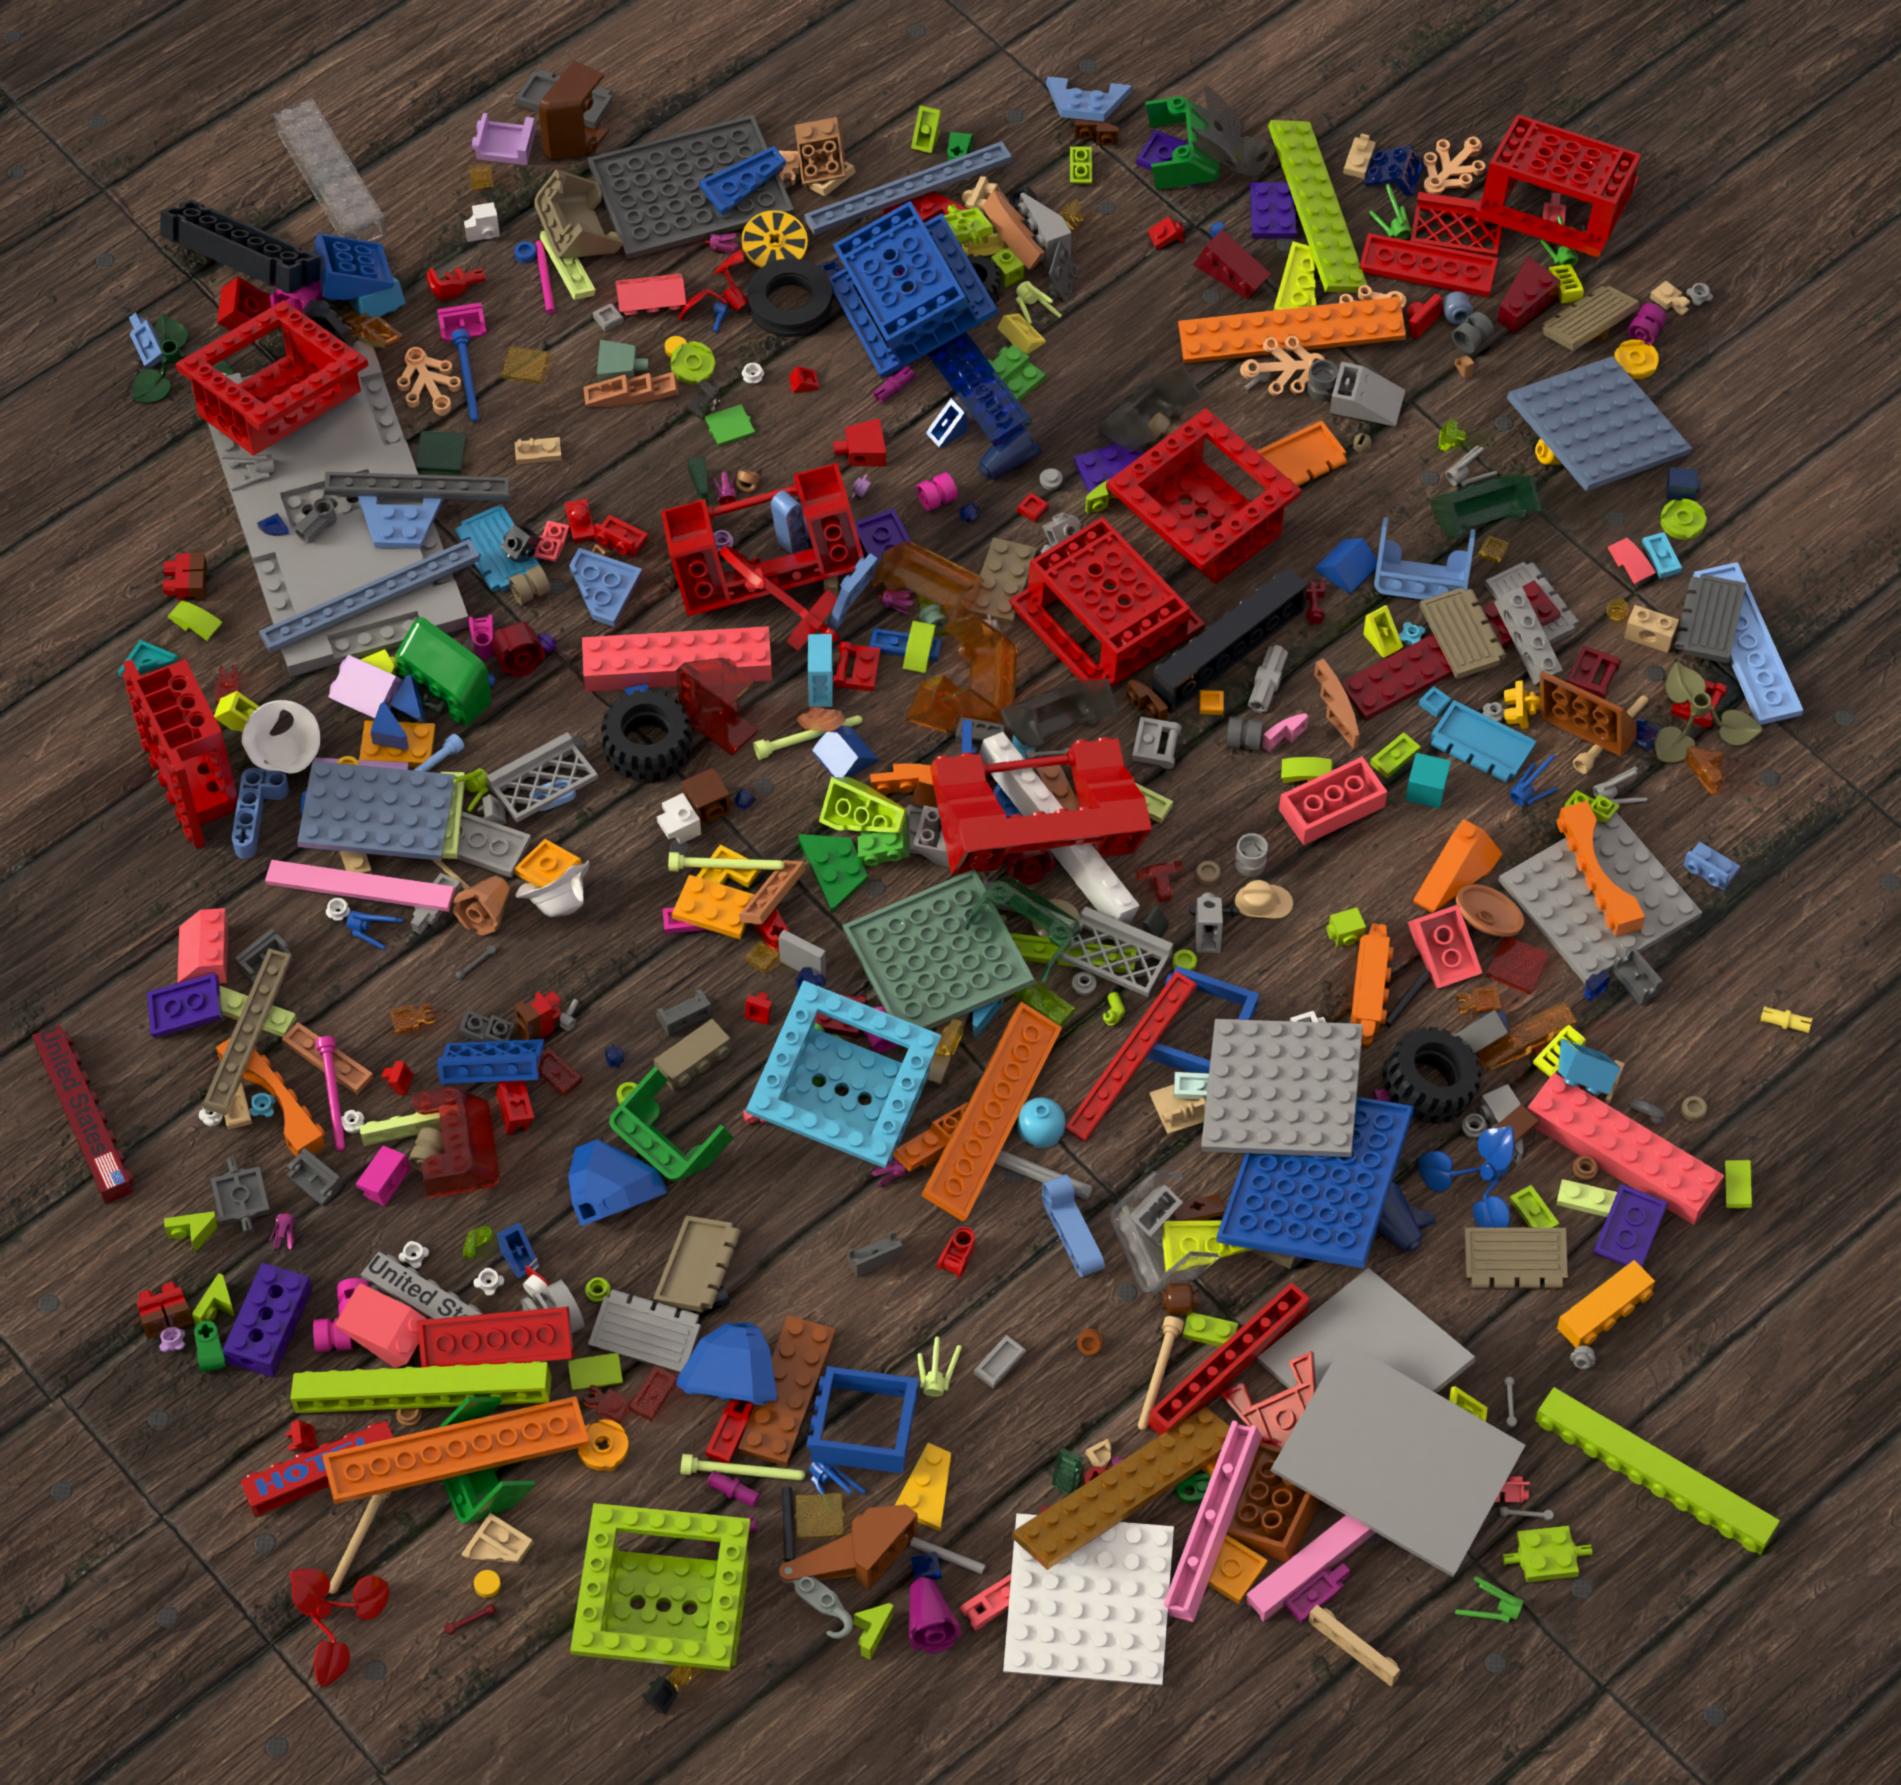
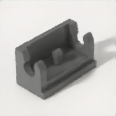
(251, 959)
(1637, 976)
(685, 1014)
(1483, 1032)
(314, 1177)
(875, 1255)

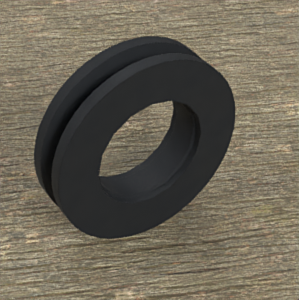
(790, 322)

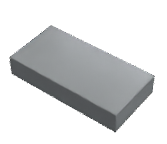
(999, 1361)

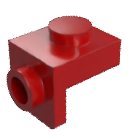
(1166, 232)

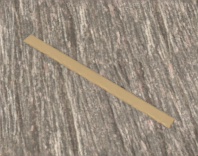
(450, 873)

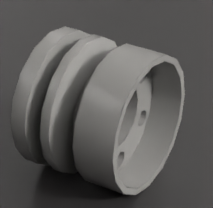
(557, 1296)

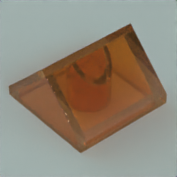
(926, 706)

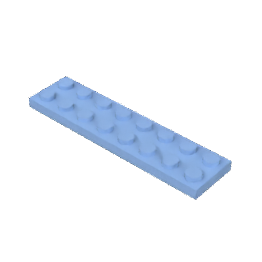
(1756, 658)

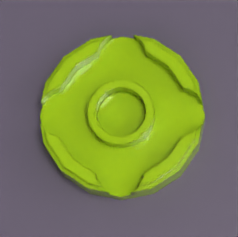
(692, 362)
(1683, 519)

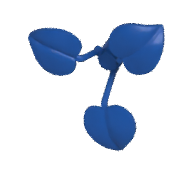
(1498, 1148)

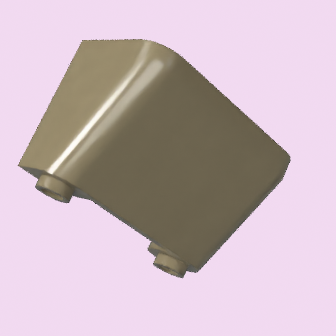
(569, 217)

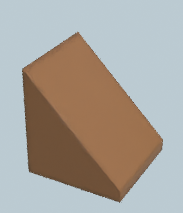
(602, 550)

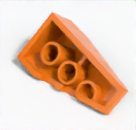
(1461, 863)

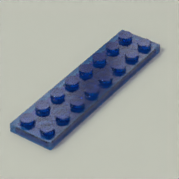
(980, 389)

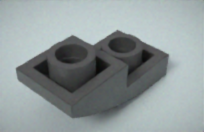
(485, 1029)

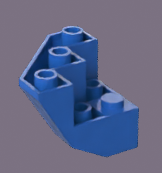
(610, 1181)
(731, 1365)

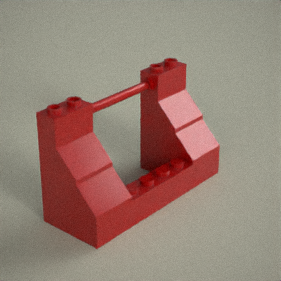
(698, 560)
(980, 836)

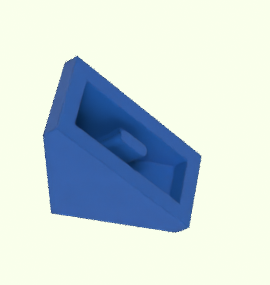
(949, 424)
(408, 701)
(387, 730)
(516, 1249)

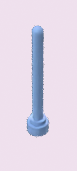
(452, 745)

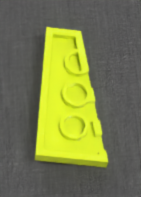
(1298, 280)
(1194, 1236)

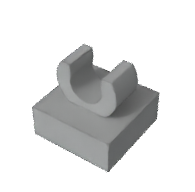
(493, 810)

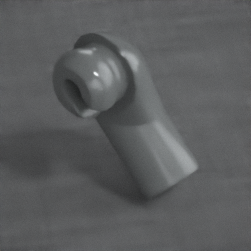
(1649, 1109)

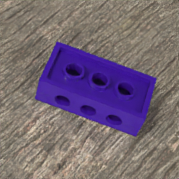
(267, 1320)

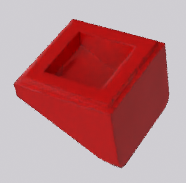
(803, 380)

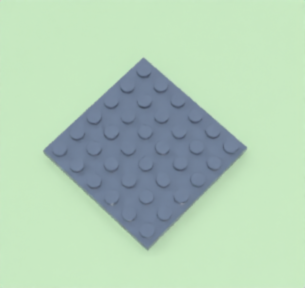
(1599, 423)

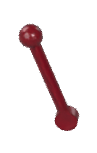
(450, 1628)

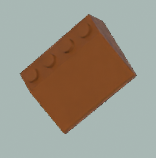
(1585, 715)
(1271, 1510)

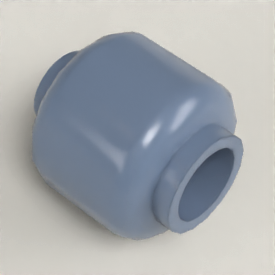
(1457, 307)

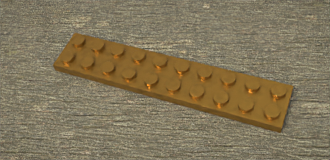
(1123, 1489)

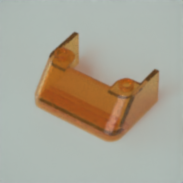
(930, 577)
(991, 670)

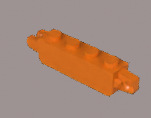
(1370, 982)

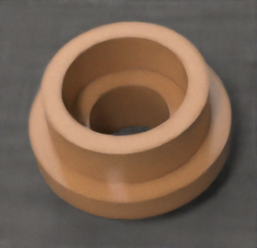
(1588, 1162)

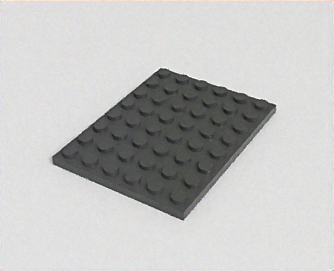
(656, 189)

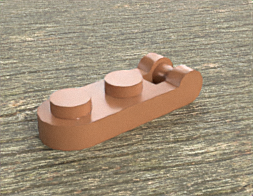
(821, 719)

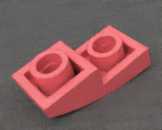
(552, 541)
(1634, 561)

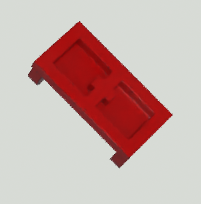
(514, 1105)

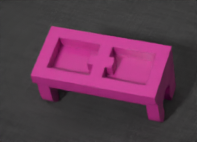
(462, 317)
(384, 1175)

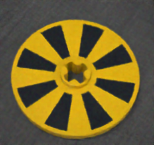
(773, 225)

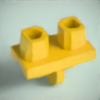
(1523, 704)

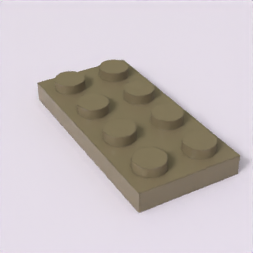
(1004, 577)

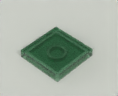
(441, 452)

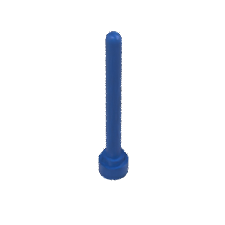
(461, 341)

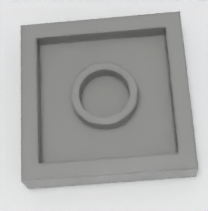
(800, 953)

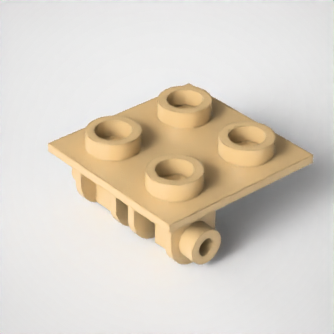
(1177, 1113)

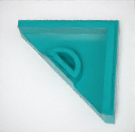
(149, 657)

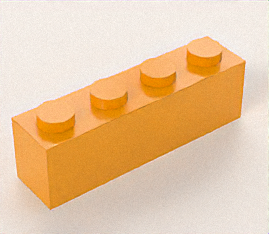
(1606, 1304)

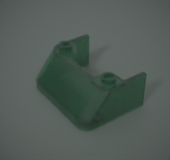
(1485, 502)
(1061, 926)

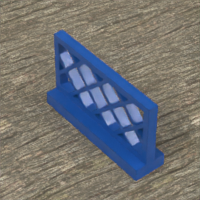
(486, 1067)

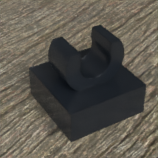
(660, 1695)

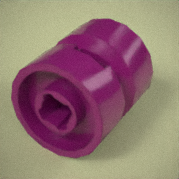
(1647, 323)

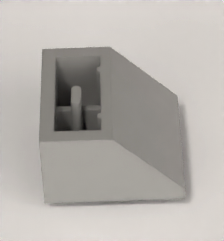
(930, 838)

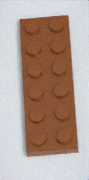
(796, 1370)

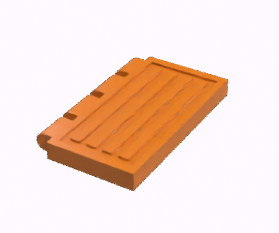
(1306, 453)

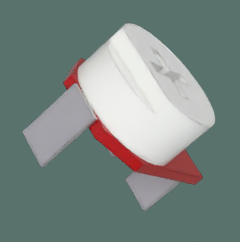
(535, 1282)

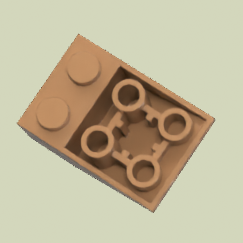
(820, 150)

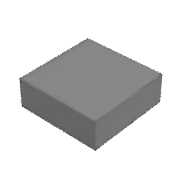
(608, 317)

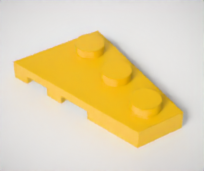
(927, 1486)

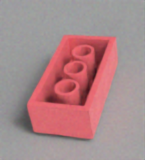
(1332, 800)

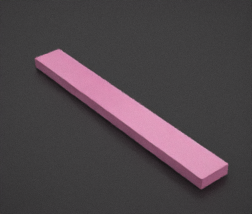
(360, 885)

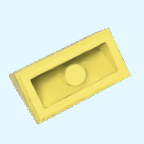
(1020, 333)

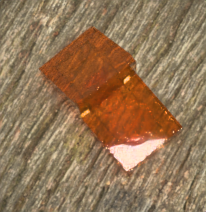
(1704, 765)

